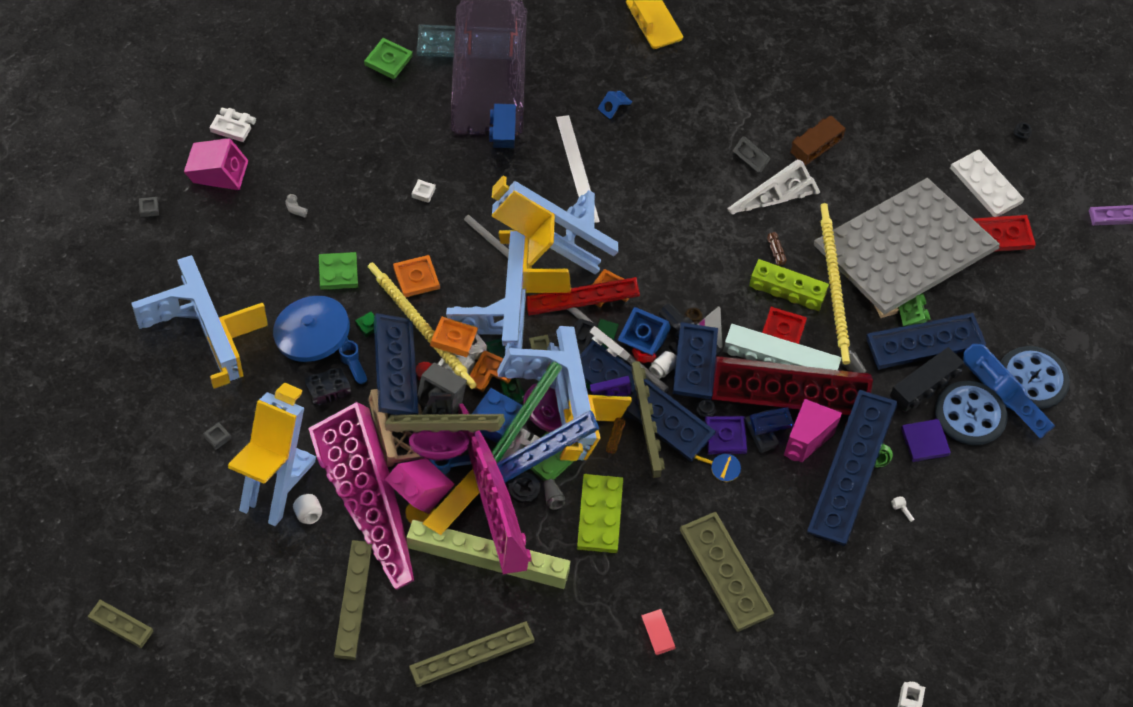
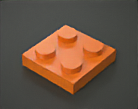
(416, 276)
(454, 336)

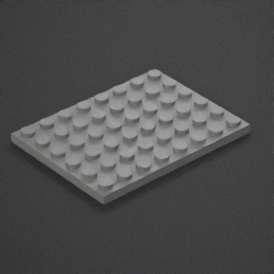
(908, 245)

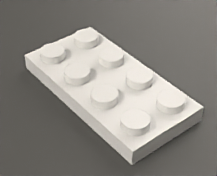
(987, 183)

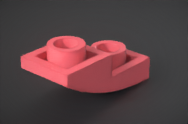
(658, 632)

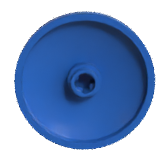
(311, 328)

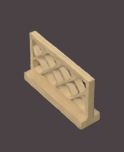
(386, 438)

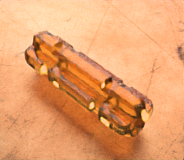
(615, 435)

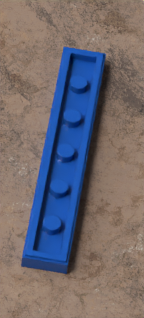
(548, 445)

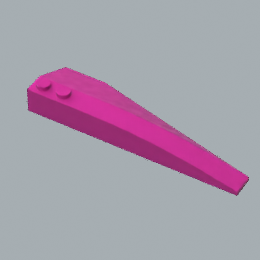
(357, 468)
(497, 505)

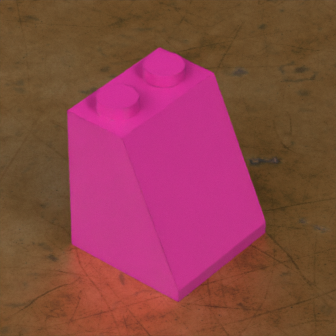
(216, 164)
(811, 430)
(420, 483)

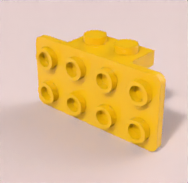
(655, 22)

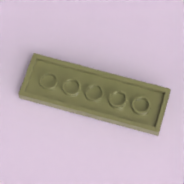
(726, 571)

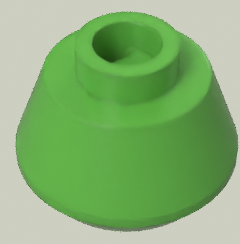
(884, 457)

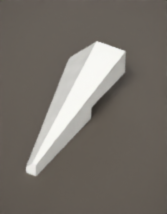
(786, 185)

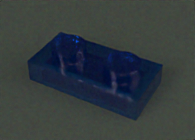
(771, 421)

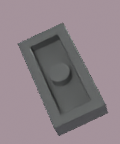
(751, 154)

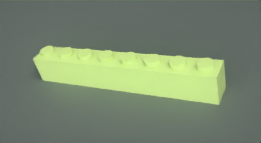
(482, 553)

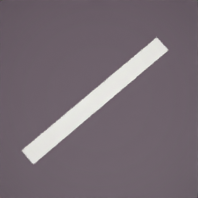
(574, 157)

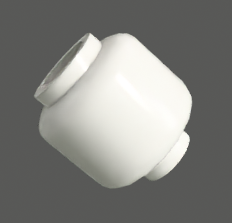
(307, 508)

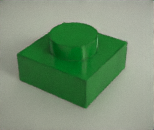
(366, 324)

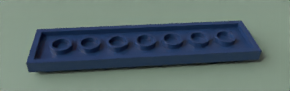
(673, 421)
(852, 468)

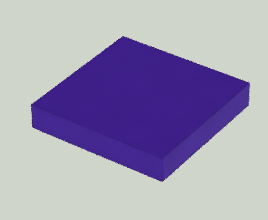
(614, 387)
(729, 435)
(925, 440)

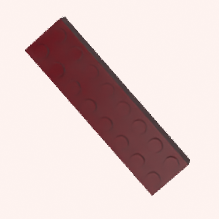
(786, 384)

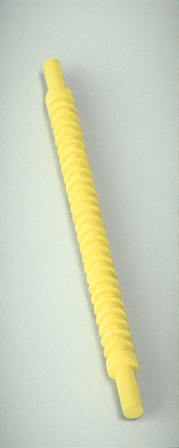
(835, 286)
(419, 322)

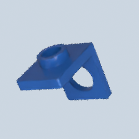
(616, 98)

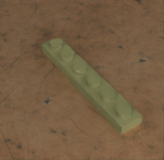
(449, 422)
(649, 427)
(353, 600)
(471, 654)

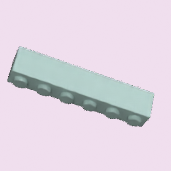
(767, 348)

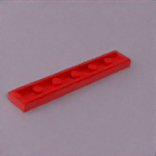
(583, 296)

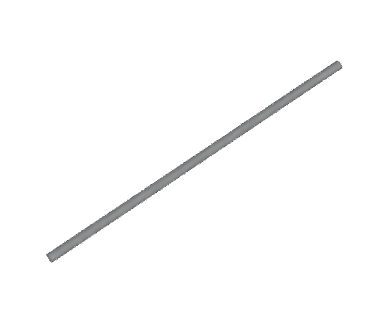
(576, 312)

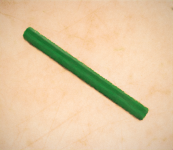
(526, 410)

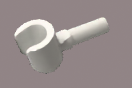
(900, 502)

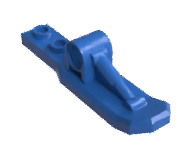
(1013, 394)

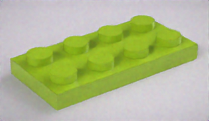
(600, 513)

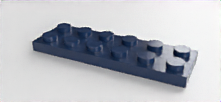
(924, 340)
(395, 365)

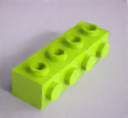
(788, 285)

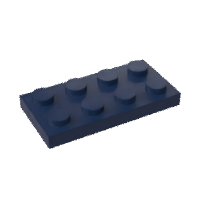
(695, 360)

